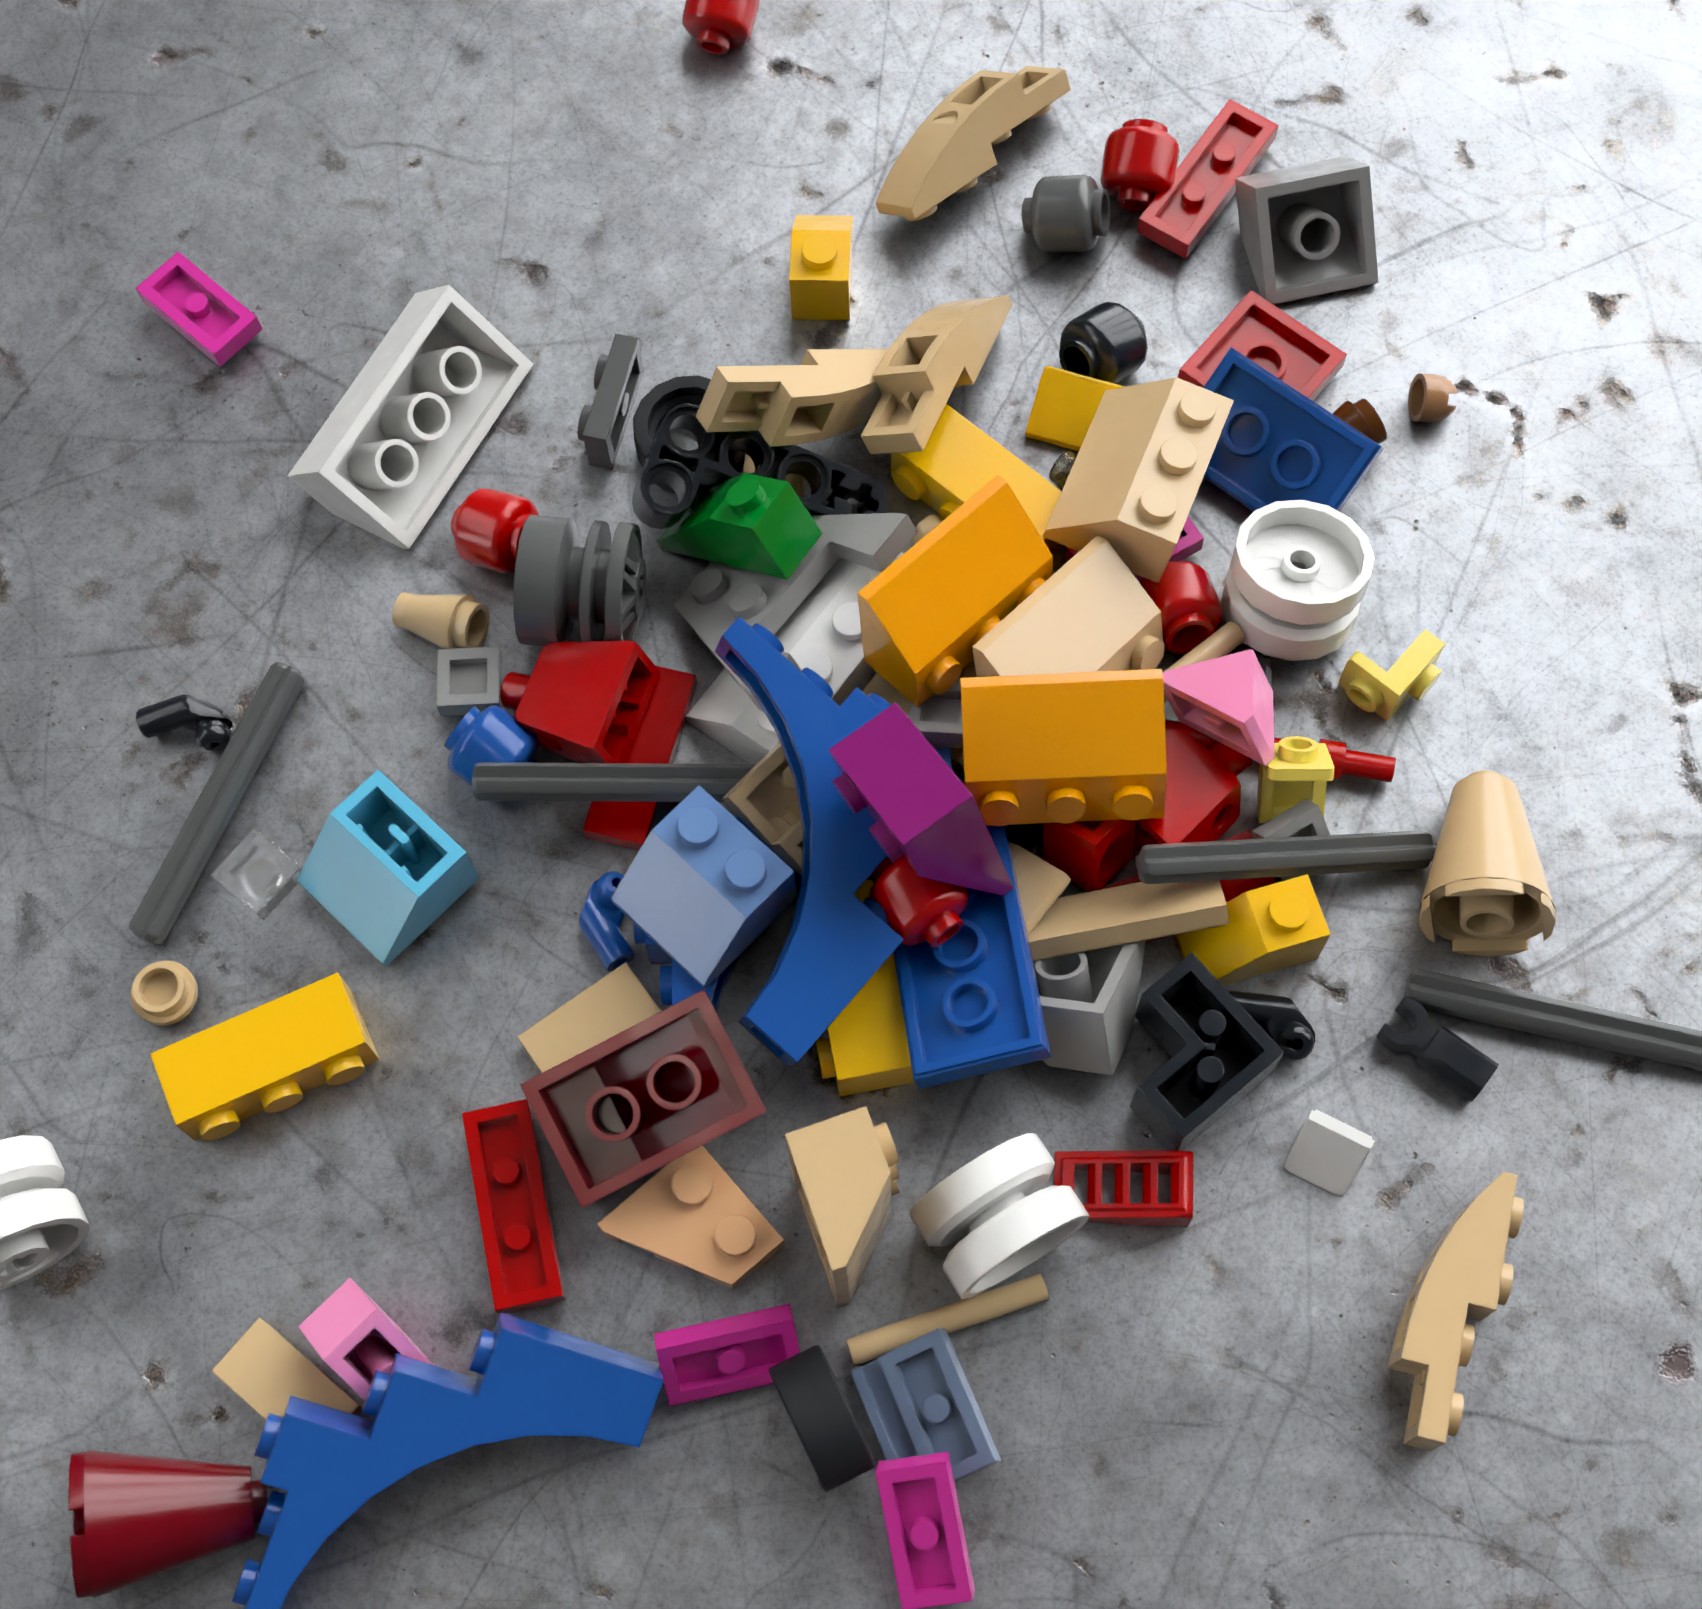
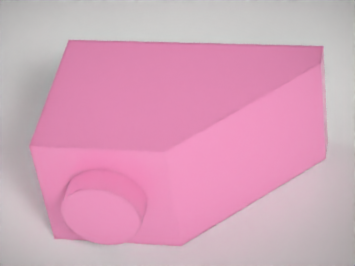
(357, 1337)

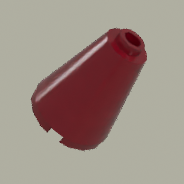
(154, 1515)

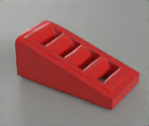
(1149, 1163)

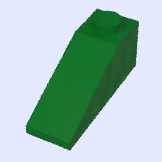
(746, 525)

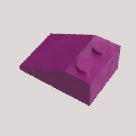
(917, 804)

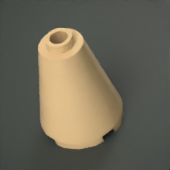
(1486, 873)

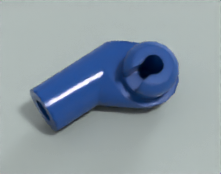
(602, 920)

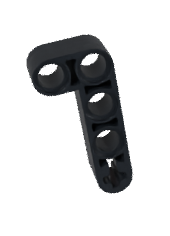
(710, 466)

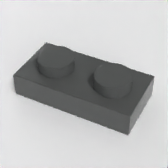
(616, 384)

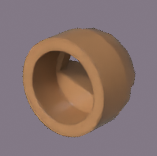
(1430, 397)

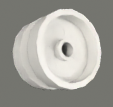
(1297, 579)
(36, 1215)
(998, 1215)

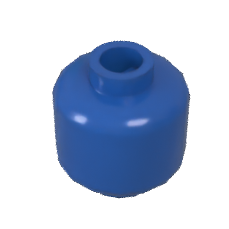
(488, 738)

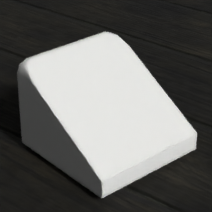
(1328, 1152)

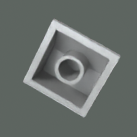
(1308, 228)

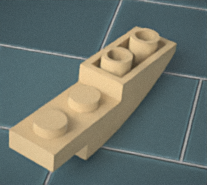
(959, 136)
(923, 367)
(794, 402)
(1457, 1282)

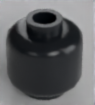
(1104, 343)

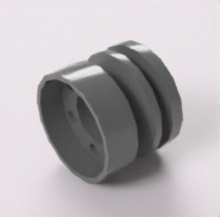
(570, 583)

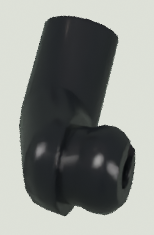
(186, 711)
(1280, 1021)

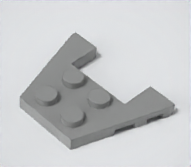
(727, 592)

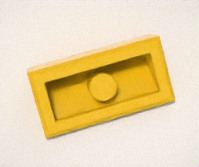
(1065, 407)

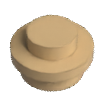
(164, 993)

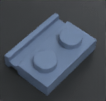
(926, 1405)

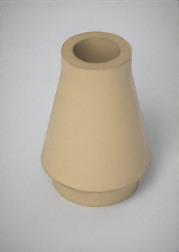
(443, 619)

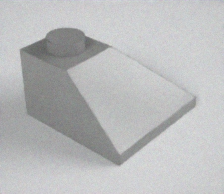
(1090, 1005)

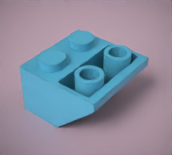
(385, 868)

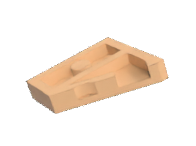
(696, 1221)

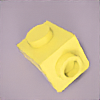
(1385, 691)
(1294, 774)

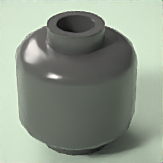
(1066, 213)

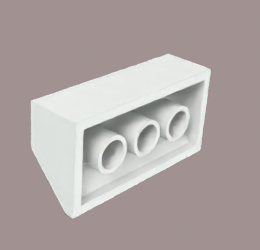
(412, 417)
(819, 636)

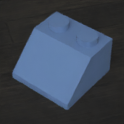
(704, 887)

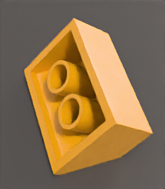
(951, 592)
(1065, 746)

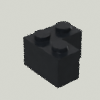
(1213, 1049)

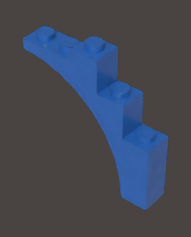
(833, 935)
(336, 1461)

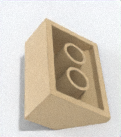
(1140, 471)
(1077, 621)
(845, 1187)

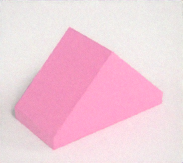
(1227, 702)

